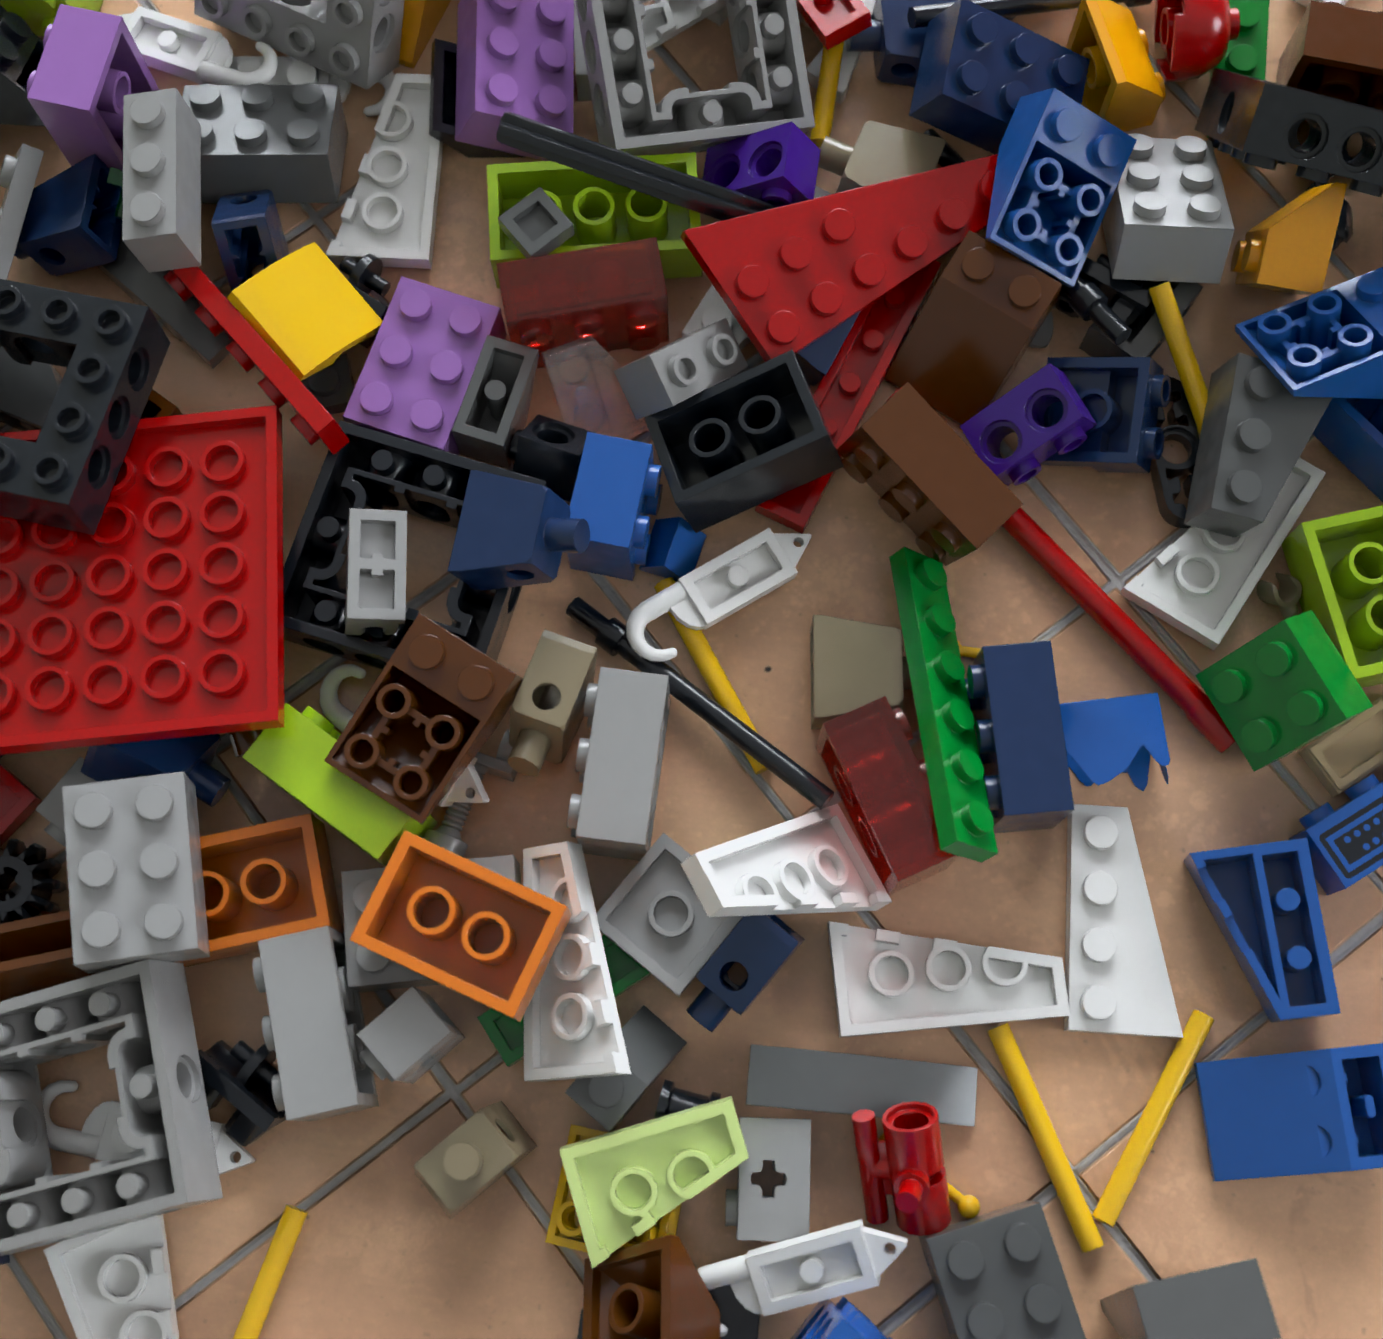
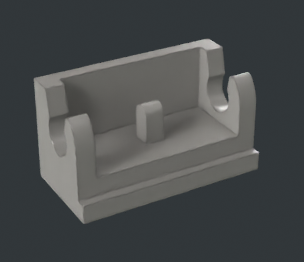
(375, 570)

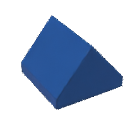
(673, 548)

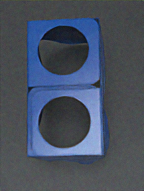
(1115, 738)

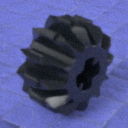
(35, 878)

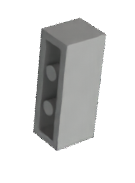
(161, 180)

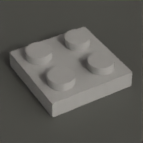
(661, 918)

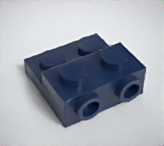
(1124, 403)

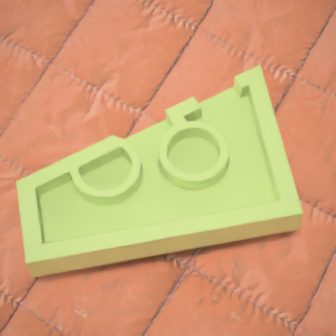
(648, 1169)

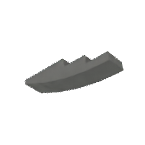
(168, 308)
(857, 1082)

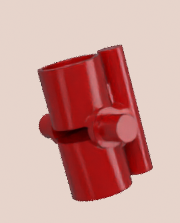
(903, 1166)

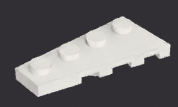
(573, 1015)

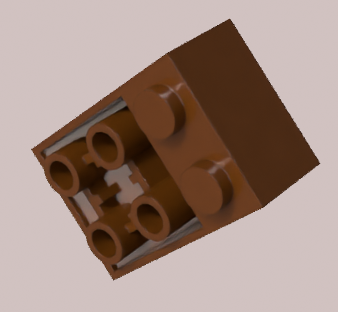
(424, 719)

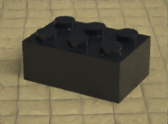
(743, 442)

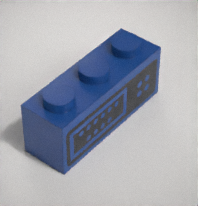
(1347, 840)

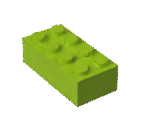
(598, 209)

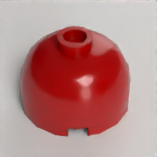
(1193, 36)

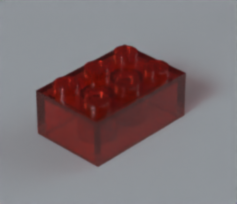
(594, 291)
(884, 792)

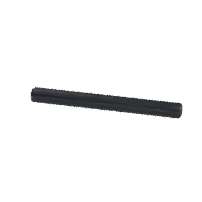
(625, 169)

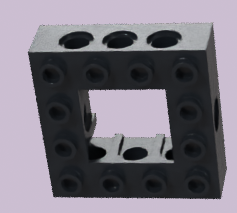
(1261, 124)
(111, 368)
(376, 474)

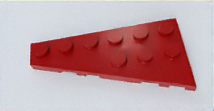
(826, 258)

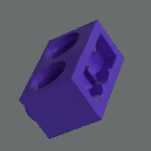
(767, 165)
(1023, 413)

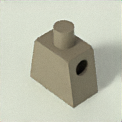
(880, 155)
(854, 666)
(550, 702)
(473, 1157)

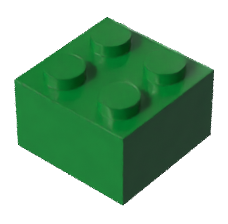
(1283, 689)

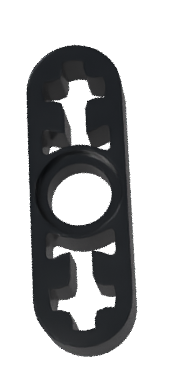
(1160, 470)

